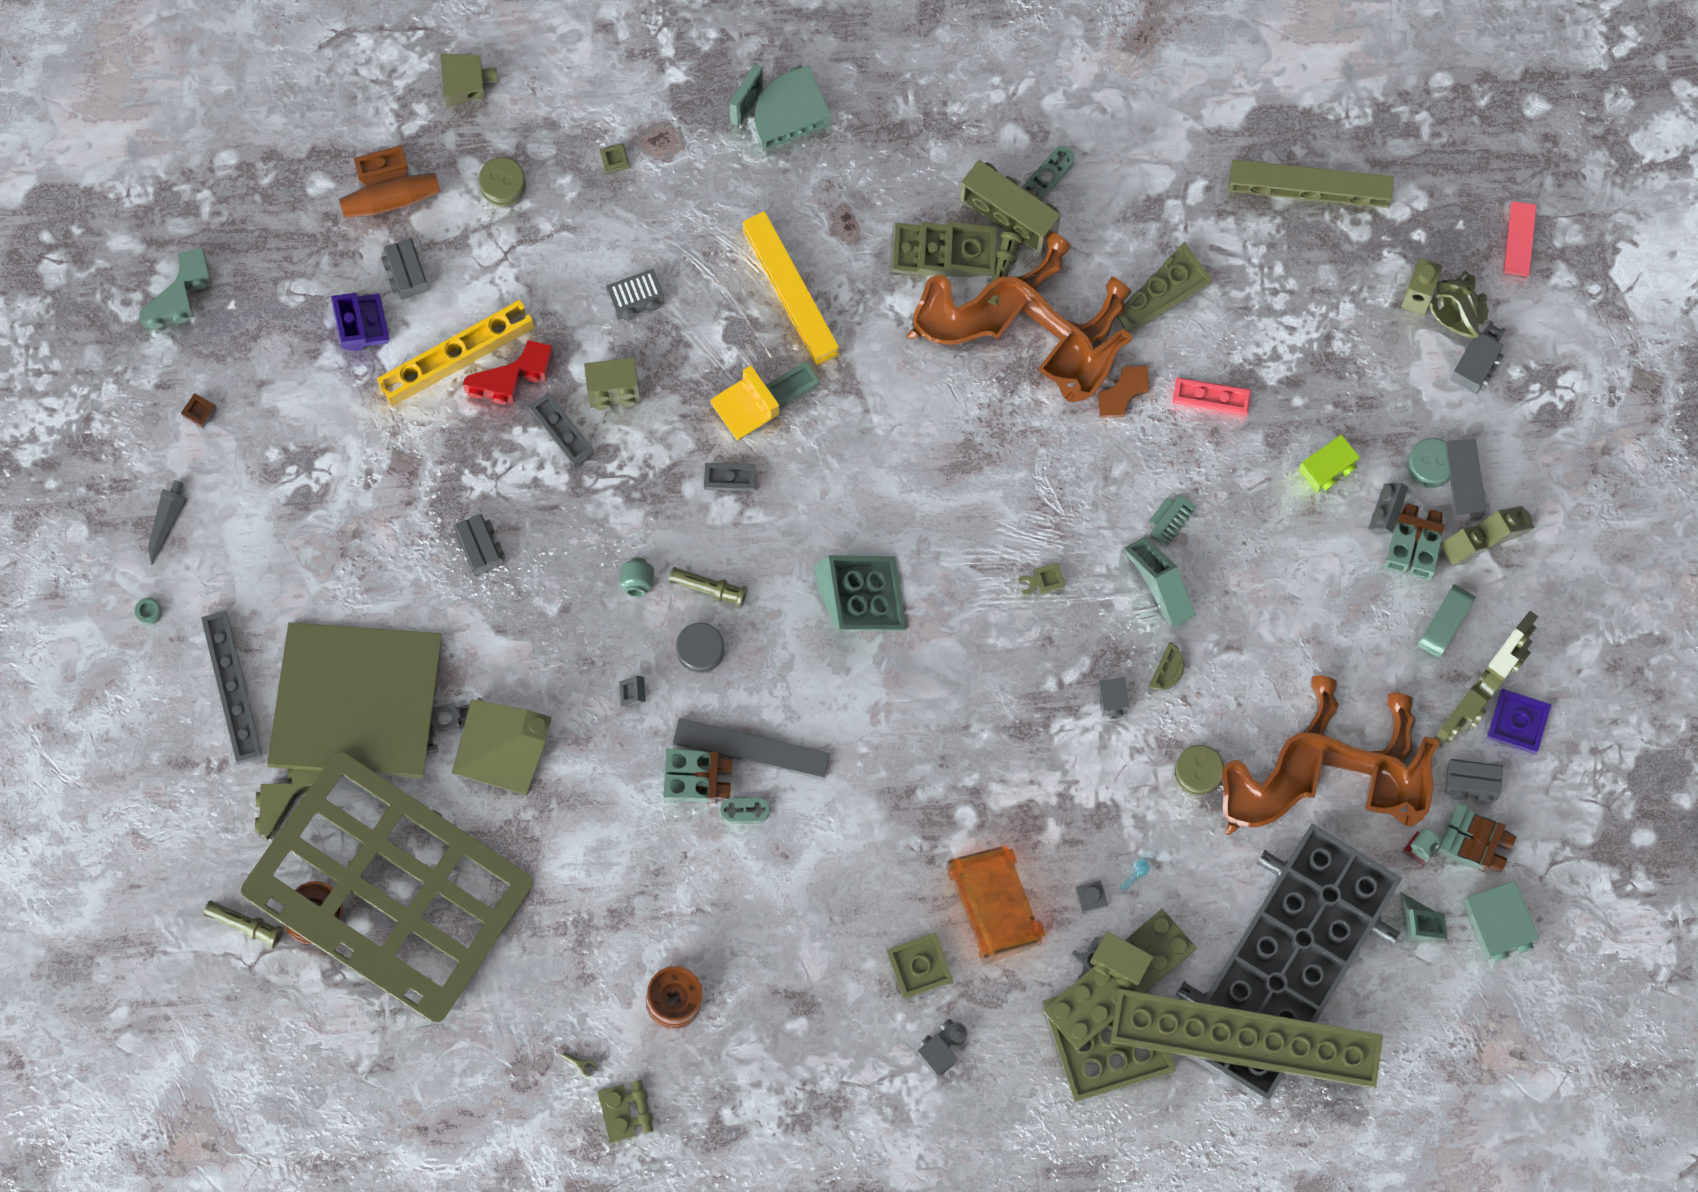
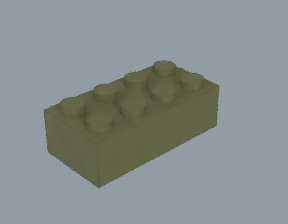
(1009, 205)

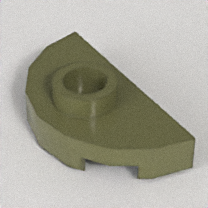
(1169, 669)

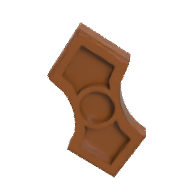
(1131, 384)

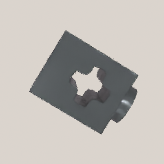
(1113, 698)

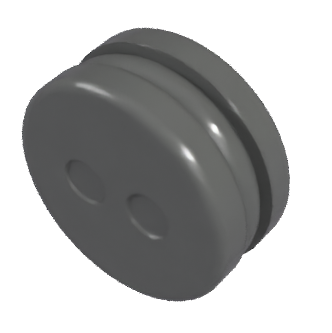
(700, 647)

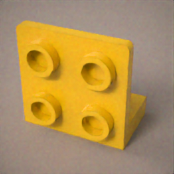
(746, 405)

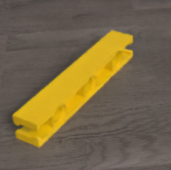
(790, 288)
(437, 363)

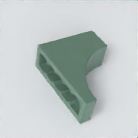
(1162, 579)

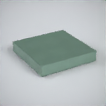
(746, 95)

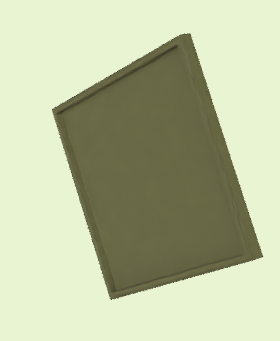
(356, 696)

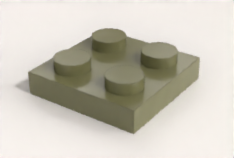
(919, 966)

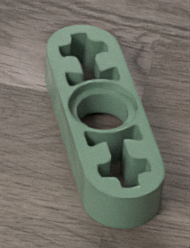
(1049, 165)

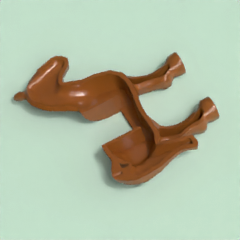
(1074, 354)
(1300, 760)

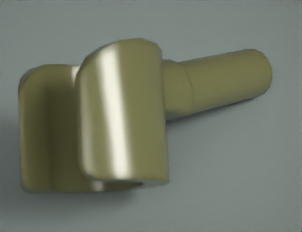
(578, 1063)

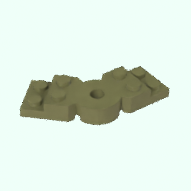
(1508, 659)

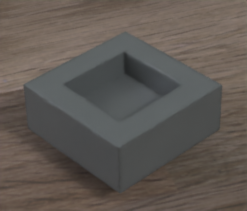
(632, 691)
(1091, 896)

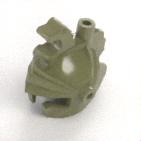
(1460, 305)

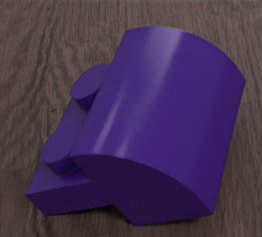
(359, 320)

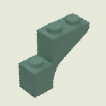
(174, 301)

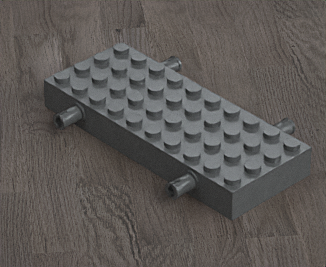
(1300, 942)

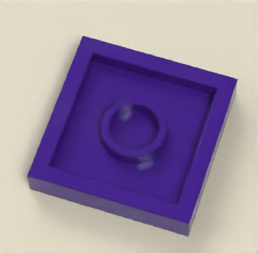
(1518, 721)

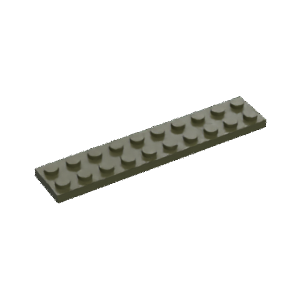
(1246, 1038)

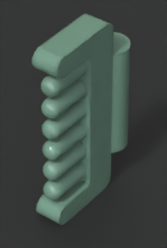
(1165, 515)

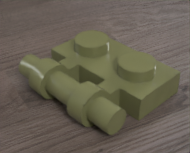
(617, 1112)

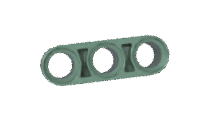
(1446, 621)

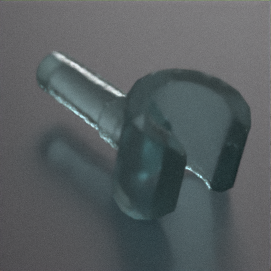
(1141, 868)

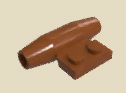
(386, 185)

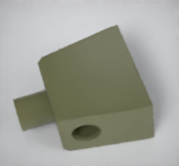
(464, 78)
(1421, 283)

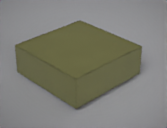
(614, 158)

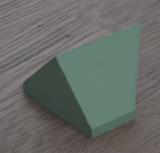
(1422, 922)

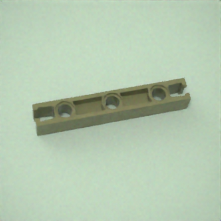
(1311, 183)

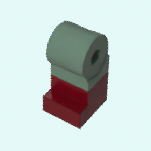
(1422, 846)

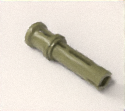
(1005, 257)
(720, 590)
(254, 927)

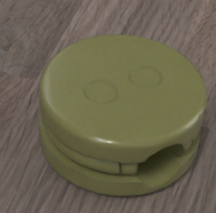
(502, 181)
(1199, 770)

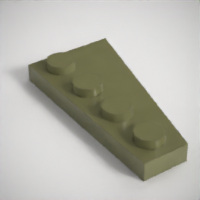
(1167, 288)

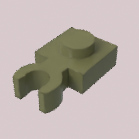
(1046, 579)

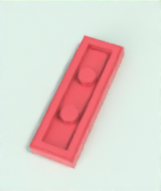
(1519, 239)
(1211, 396)

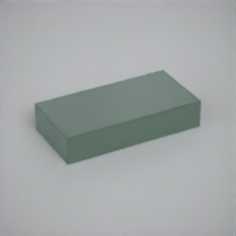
(793, 384)

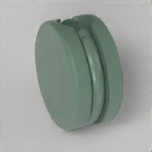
(1429, 463)

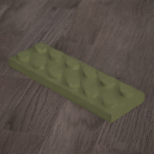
(1092, 999)

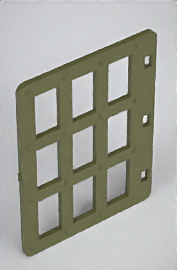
(369, 959)

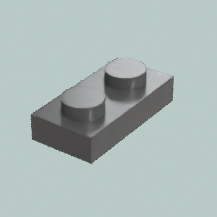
(730, 477)
(1388, 508)

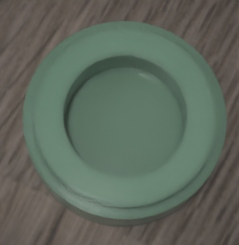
(148, 611)

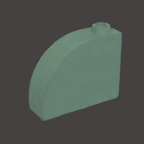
(790, 108)

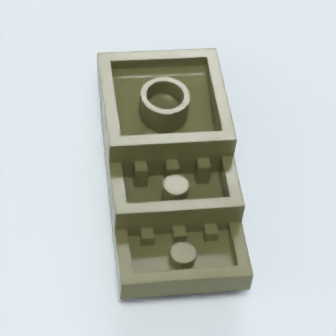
(944, 249)

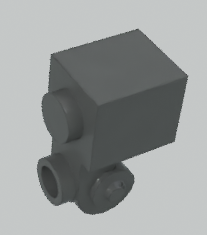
(936, 1052)

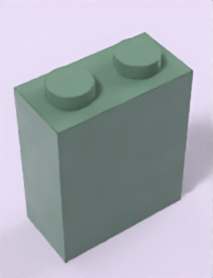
(1501, 921)

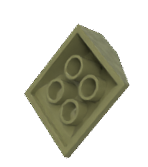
(501, 745)

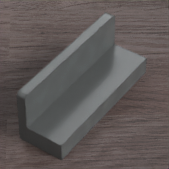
(1465, 478)

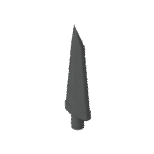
(167, 512)

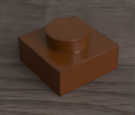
(198, 410)

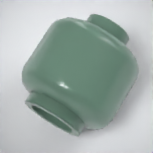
(637, 577)

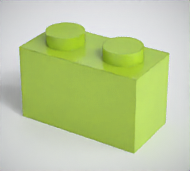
(1329, 464)

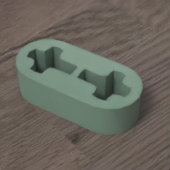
(745, 817)

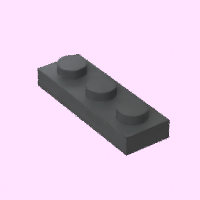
(561, 429)

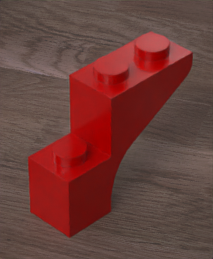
(503, 382)

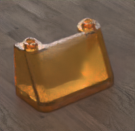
(995, 903)

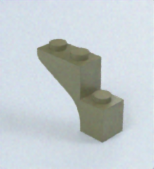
(1492, 531)
(278, 799)

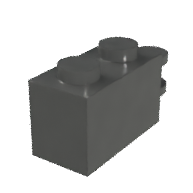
(1478, 359)

